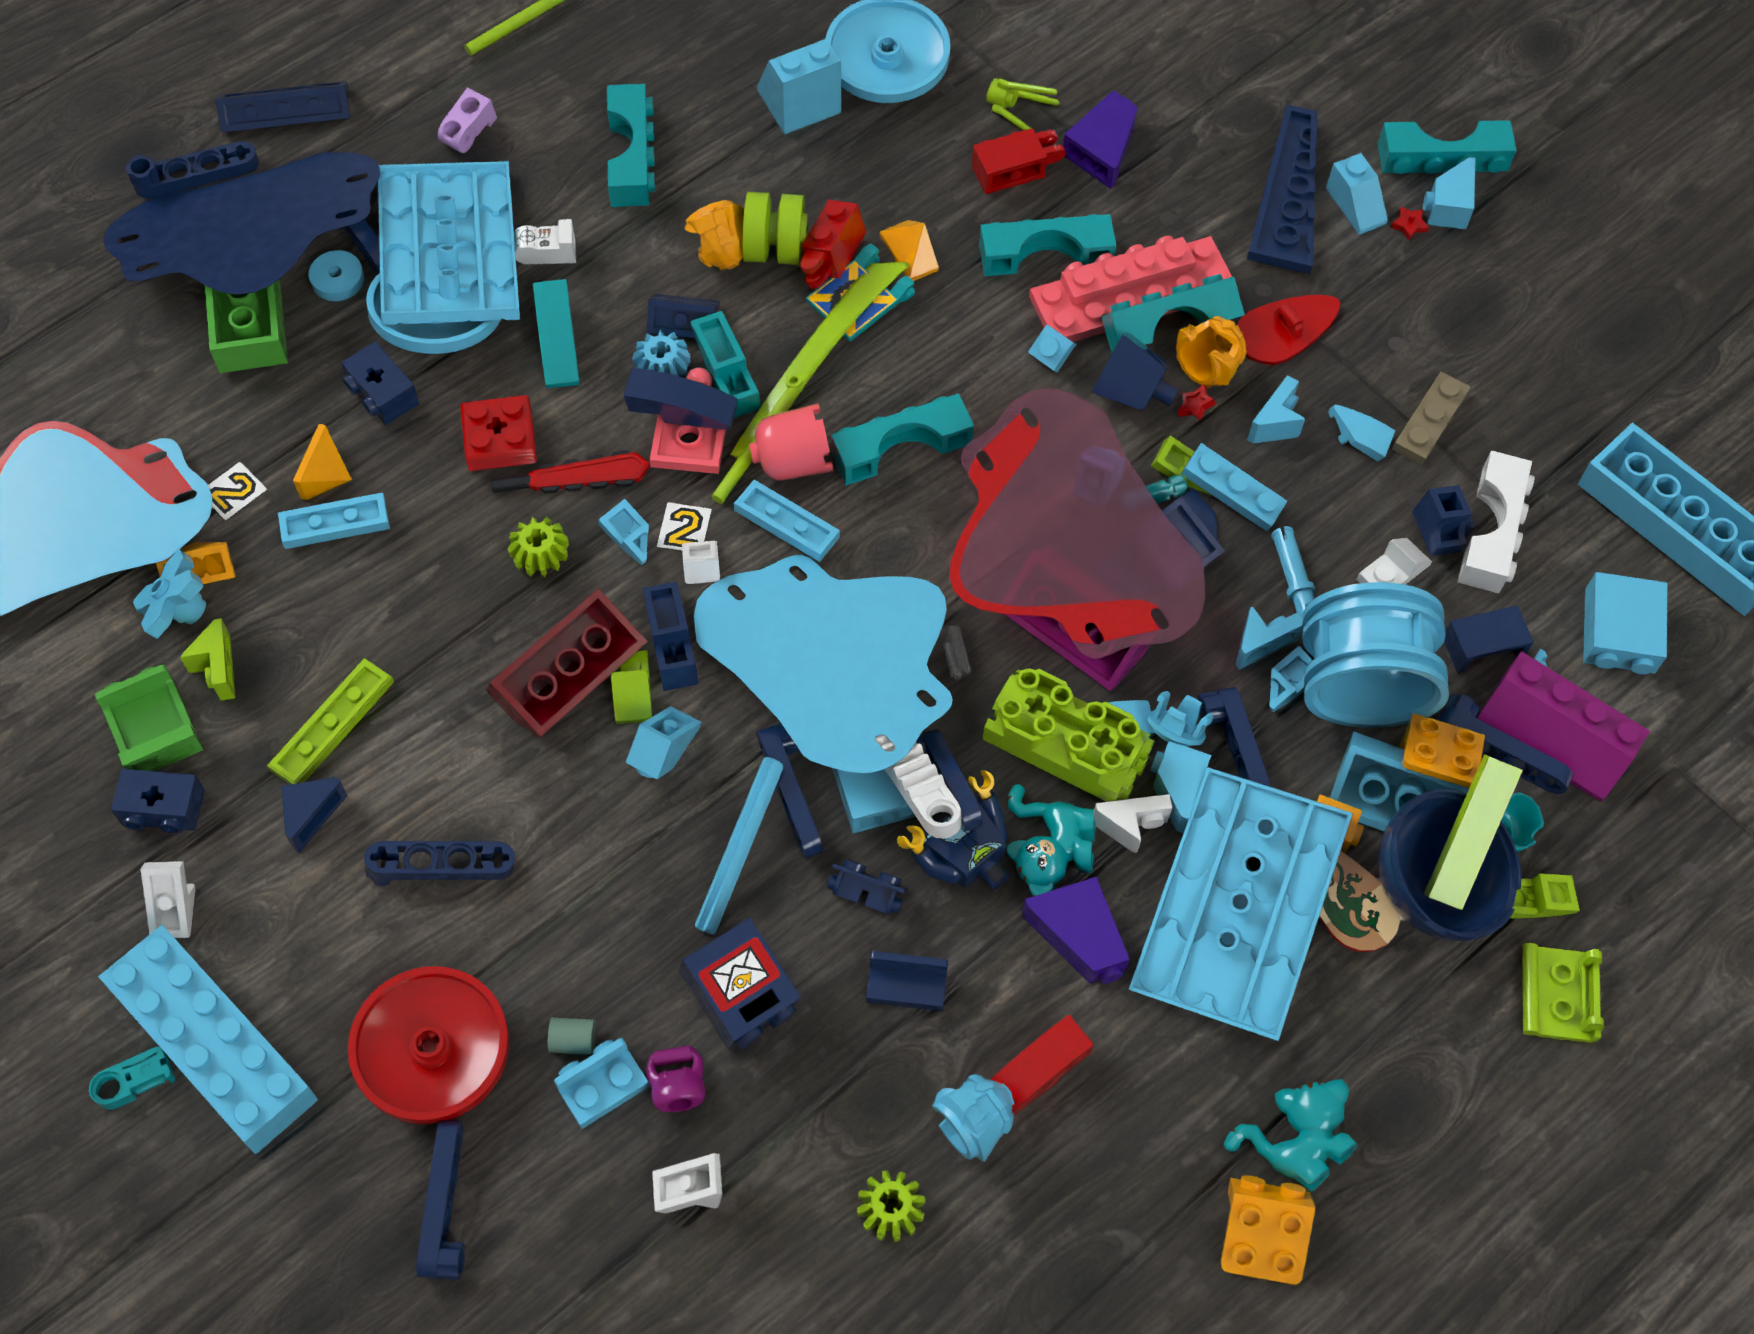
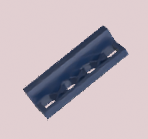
(283, 106)

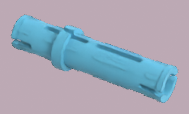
(1300, 589)

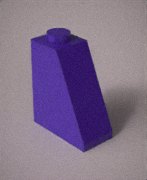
(1102, 138)
(1080, 929)

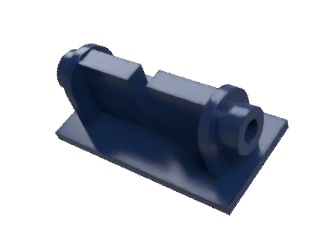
(853, 880)

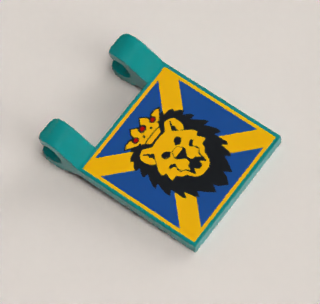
(831, 292)

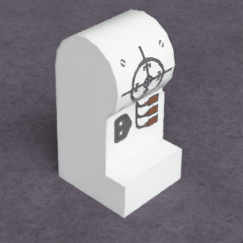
(546, 244)

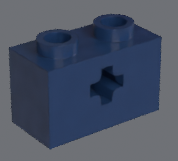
(379, 383)
(157, 800)

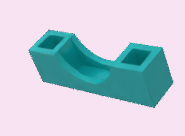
(1409, 149)
(629, 173)
(1008, 244)
(1214, 298)
(940, 424)

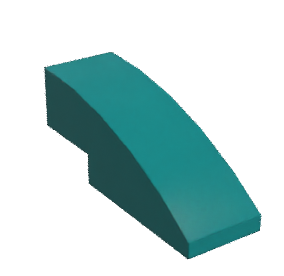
(556, 333)
(726, 361)

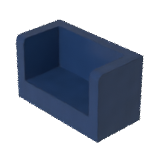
(1486, 636)

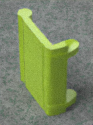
(1561, 993)

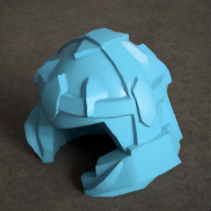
(975, 1115)

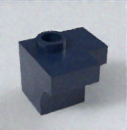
(1444, 519)

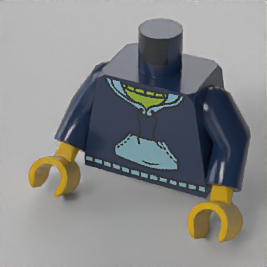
(967, 853)

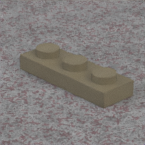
(1431, 418)

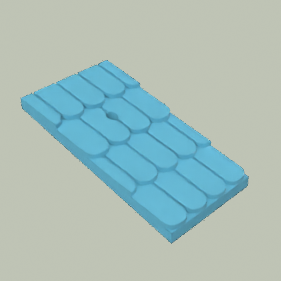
(446, 243)
(1235, 935)

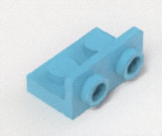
(600, 1082)

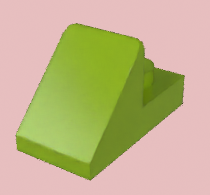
(213, 654)
(632, 690)

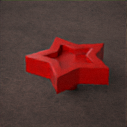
(1410, 222)
(1196, 403)

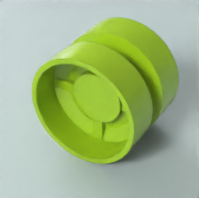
(765, 228)

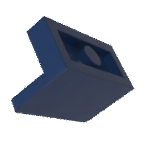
(675, 313)
(907, 981)

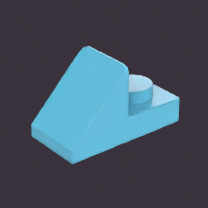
(1276, 418)
(1264, 640)

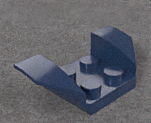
(1196, 524)

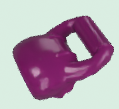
(677, 1088)

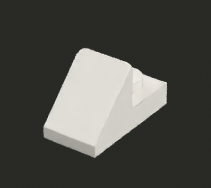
(1397, 565)
(1122, 818)
(168, 897)
(688, 1184)

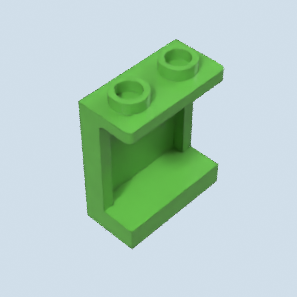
(149, 720)

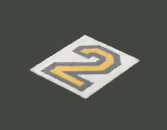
(234, 490)
(683, 525)

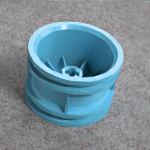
(1374, 655)

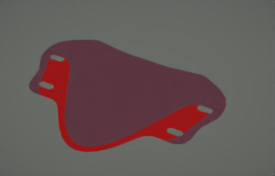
(1072, 531)

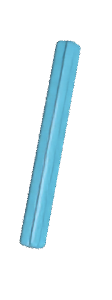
(739, 846)

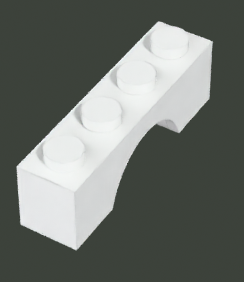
(1502, 487)

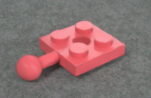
(699, 456)

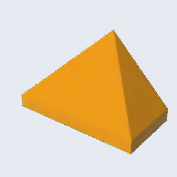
(911, 244)
(321, 467)
(210, 561)

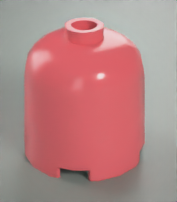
(791, 444)

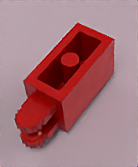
(1015, 158)
(832, 242)

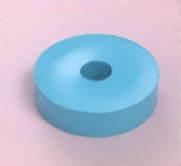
(340, 287)

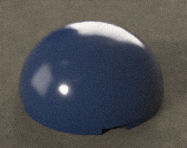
(1410, 854)

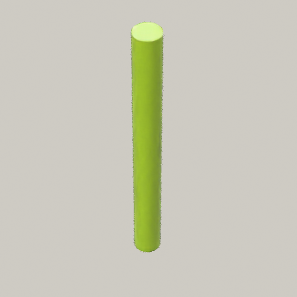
(509, 25)

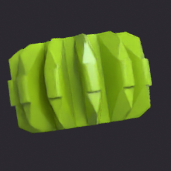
(538, 546)
(906, 1203)

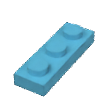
(1234, 487)
(333, 520)
(787, 520)

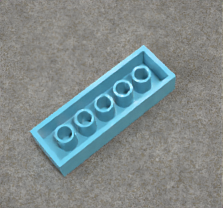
(1677, 513)
(209, 1039)

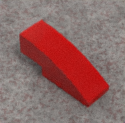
(1044, 1062)

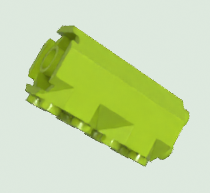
(1071, 739)

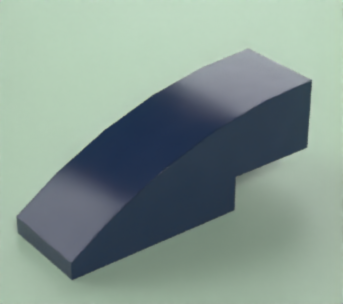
(679, 400)
(670, 636)

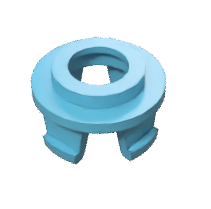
(1181, 723)

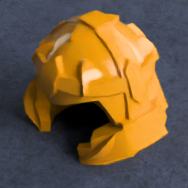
(720, 233)
(1211, 351)

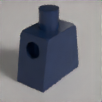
(1135, 375)

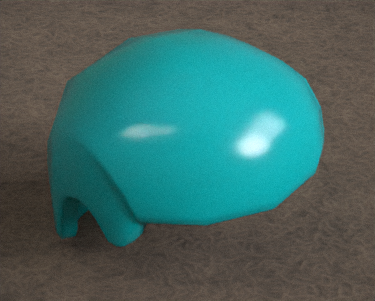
(1522, 820)

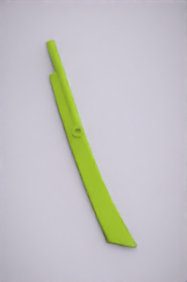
(808, 360)

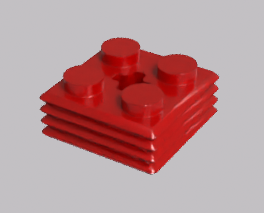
(509, 448)

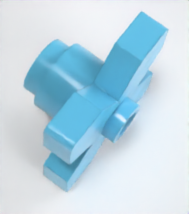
(171, 596)

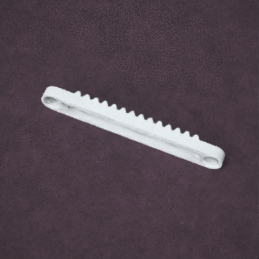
(923, 789)

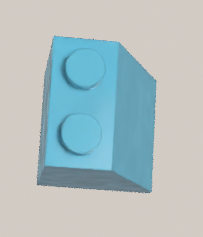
(802, 86)

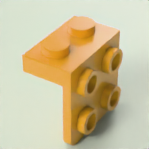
(1442, 750)
(1267, 1230)

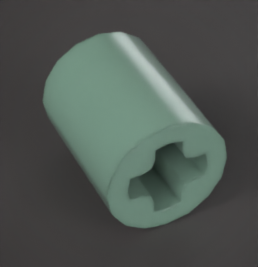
(571, 1036)

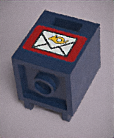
(733, 974)

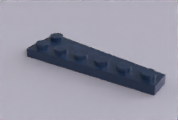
(1287, 209)

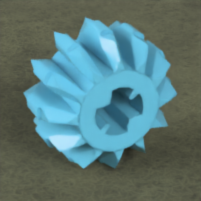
(662, 354)

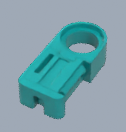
(135, 1077)

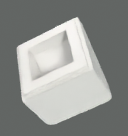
(701, 562)

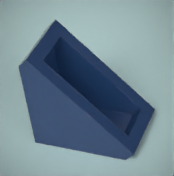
(309, 807)

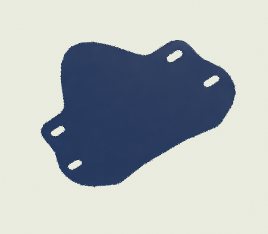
(247, 228)

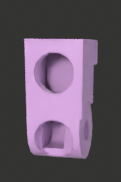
(466, 121)

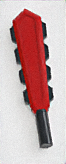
(597, 471)

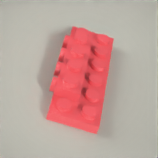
(1088, 291)

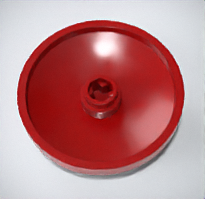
(428, 1045)

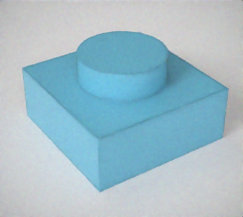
(1052, 348)

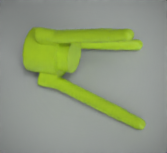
(1005, 94)

